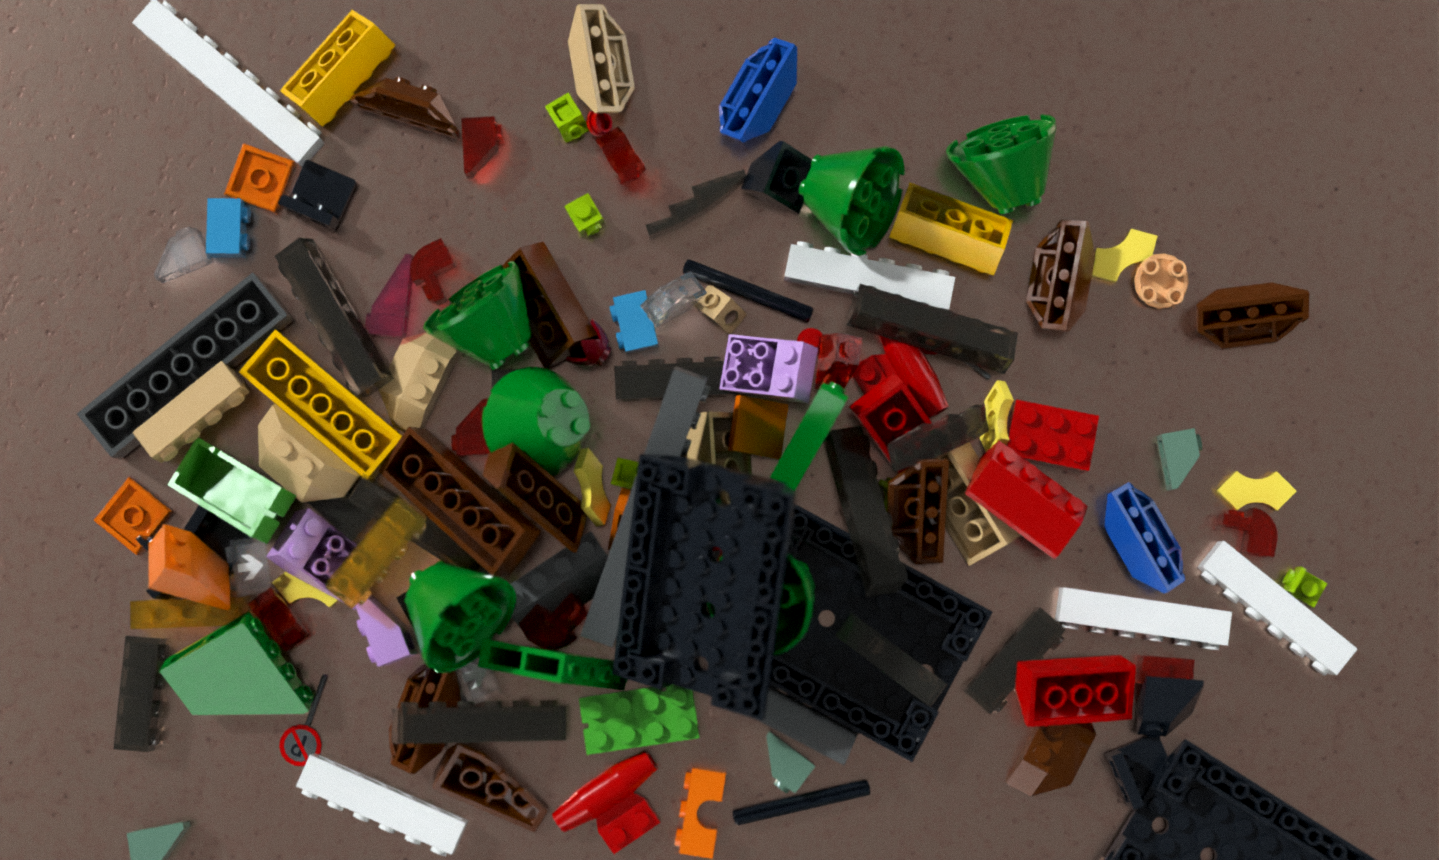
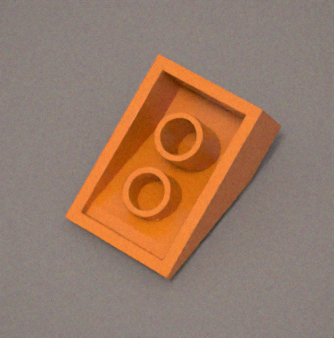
(188, 568)

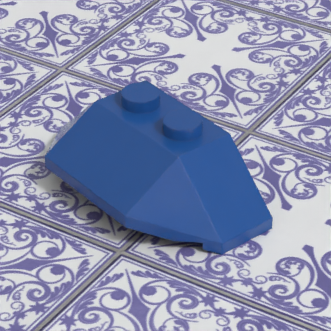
(759, 91)
(1143, 538)

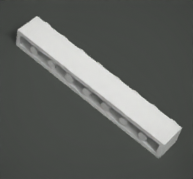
(228, 82)

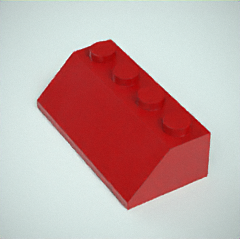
(1026, 499)
(1075, 690)

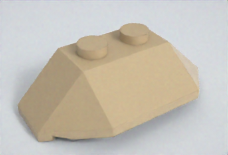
(600, 59)
(419, 377)
(301, 460)

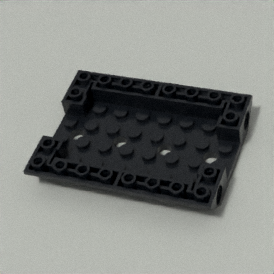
(675, 574)
(920, 619)
(1224, 811)

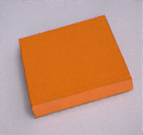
(260, 178)
(758, 427)
(133, 513)

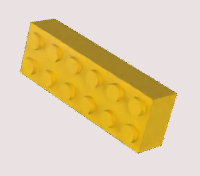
(321, 404)

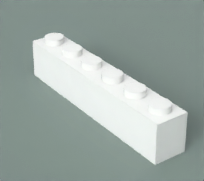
(844, 273)
(1277, 608)
(1143, 616)
(381, 803)

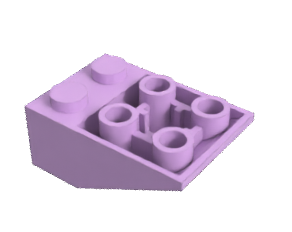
(769, 368)
(311, 549)
(386, 634)

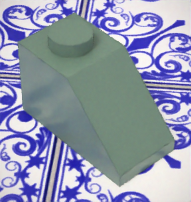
(1178, 455)
(787, 764)
(157, 841)

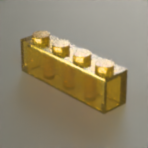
(376, 551)
(183, 613)

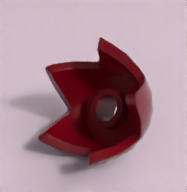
(593, 351)

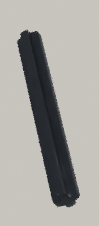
(748, 290)
(801, 802)

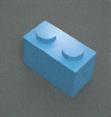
(227, 228)
(636, 328)

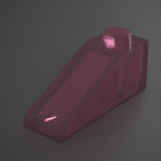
(392, 307)

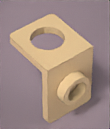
(717, 306)

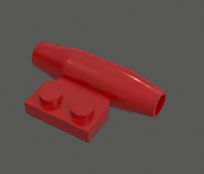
(911, 367)
(613, 802)

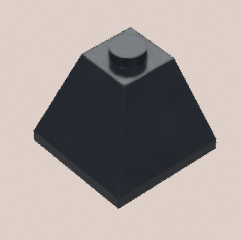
(777, 176)
(1165, 704)

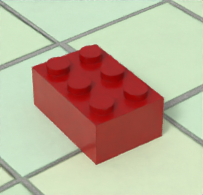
(888, 413)
(1052, 435)

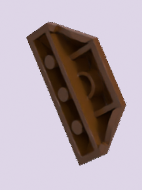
(407, 104)
(1062, 275)
(1251, 314)
(919, 509)
(423, 687)
(1051, 757)

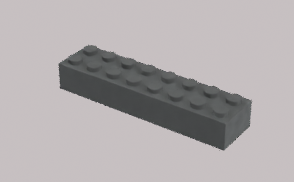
(223, 332)

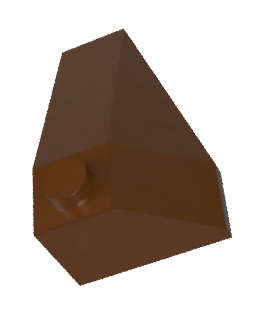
(486, 786)

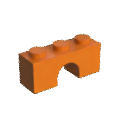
(695, 837)

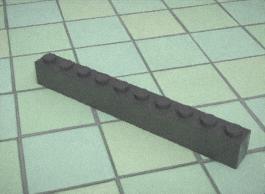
(667, 438)

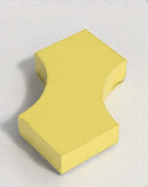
(1133, 250)
(997, 410)
(589, 475)
(1269, 491)
(295, 589)

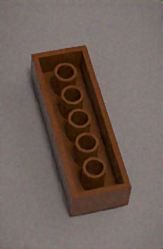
(459, 501)

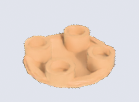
(1161, 281)

